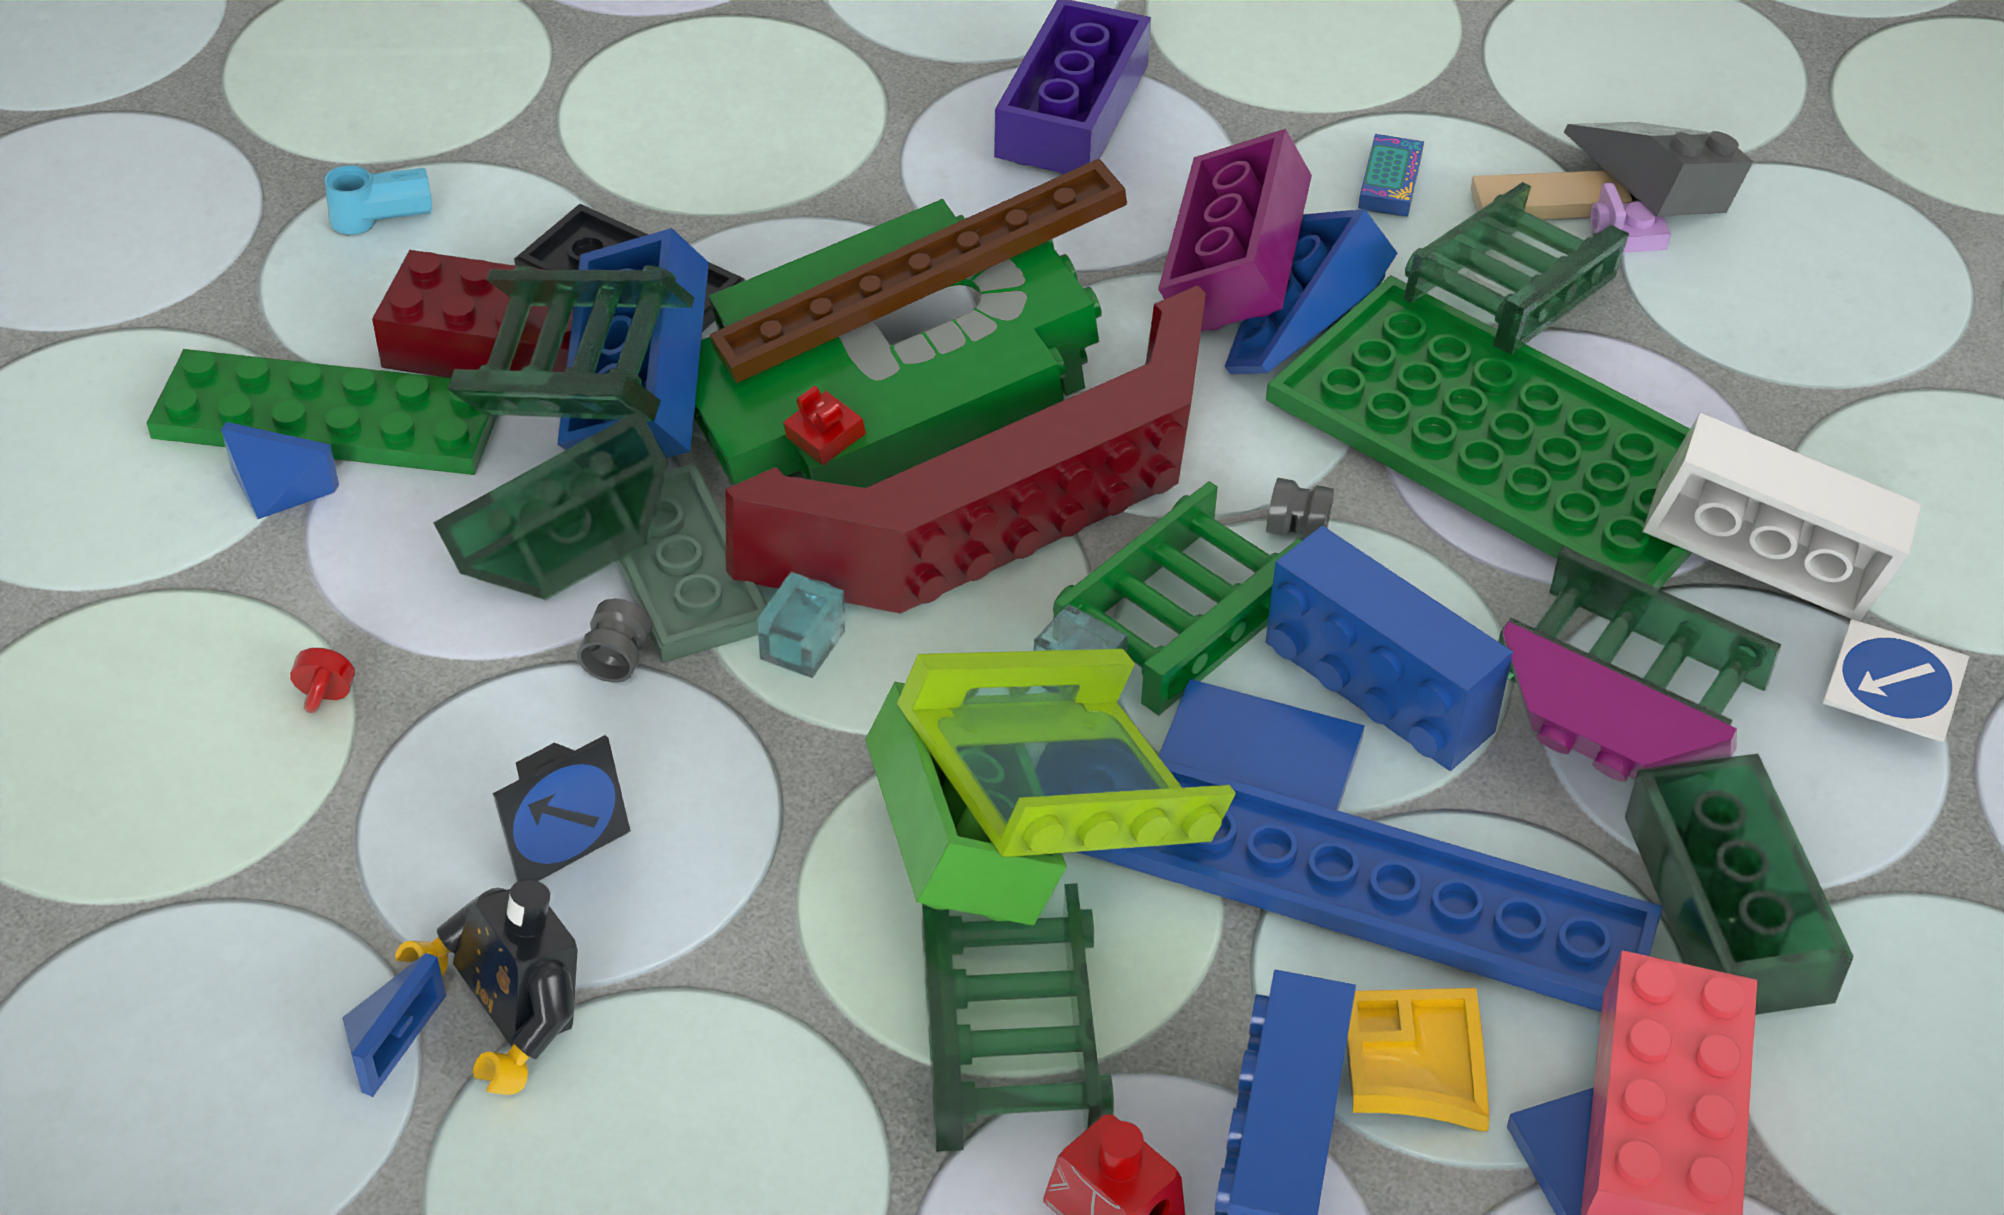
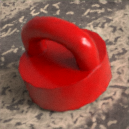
(321, 676)

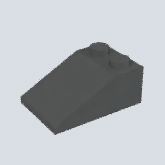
(1667, 166)

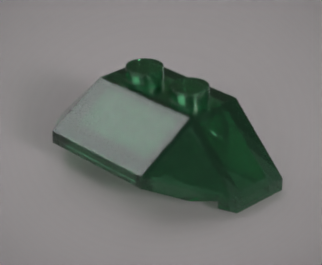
(563, 514)

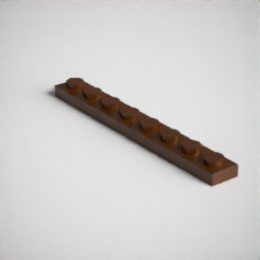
(917, 270)

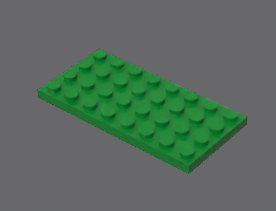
(1490, 428)

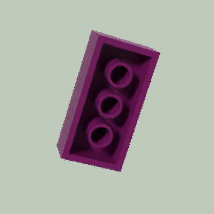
(1239, 228)

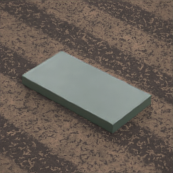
(684, 574)

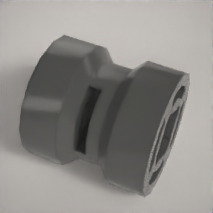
(1298, 508)
(614, 640)

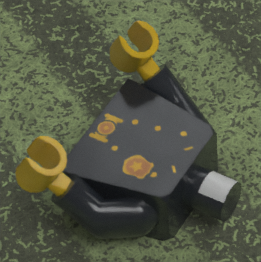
(518, 968)

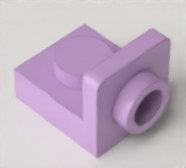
(1644, 228)

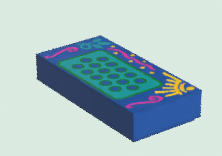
(1391, 175)

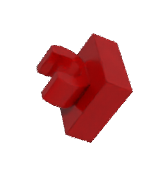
(823, 425)

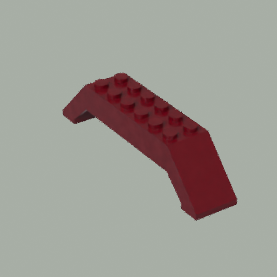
(982, 500)

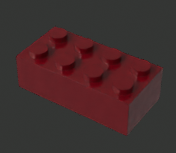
(447, 318)

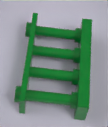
(1202, 639)

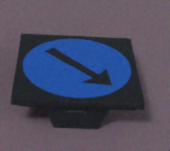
(561, 807)

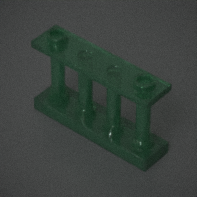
(1537, 299)
(579, 389)
(1661, 618)
(956, 1045)

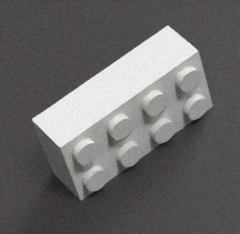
(1782, 517)

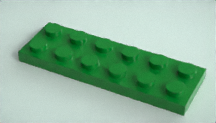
(355, 410)

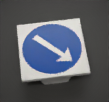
(1896, 680)

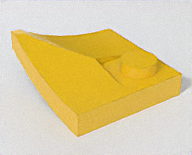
(1419, 1055)

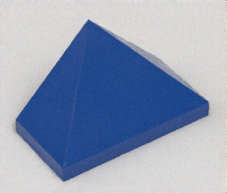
(278, 468)
(391, 1019)

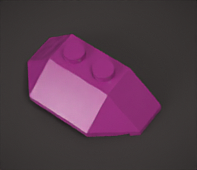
(1607, 714)

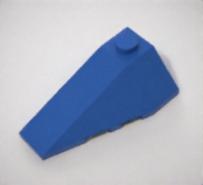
(1333, 269)

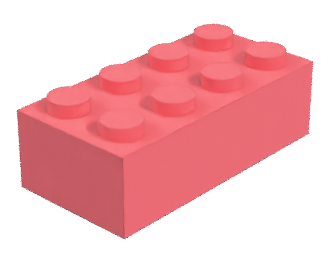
(1670, 1091)

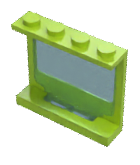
(1052, 753)

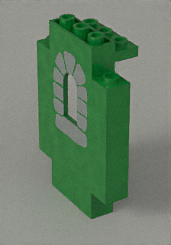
(913, 396)

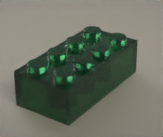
(1738, 880)

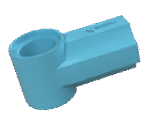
(361, 198)

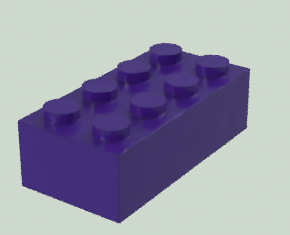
(1072, 86)

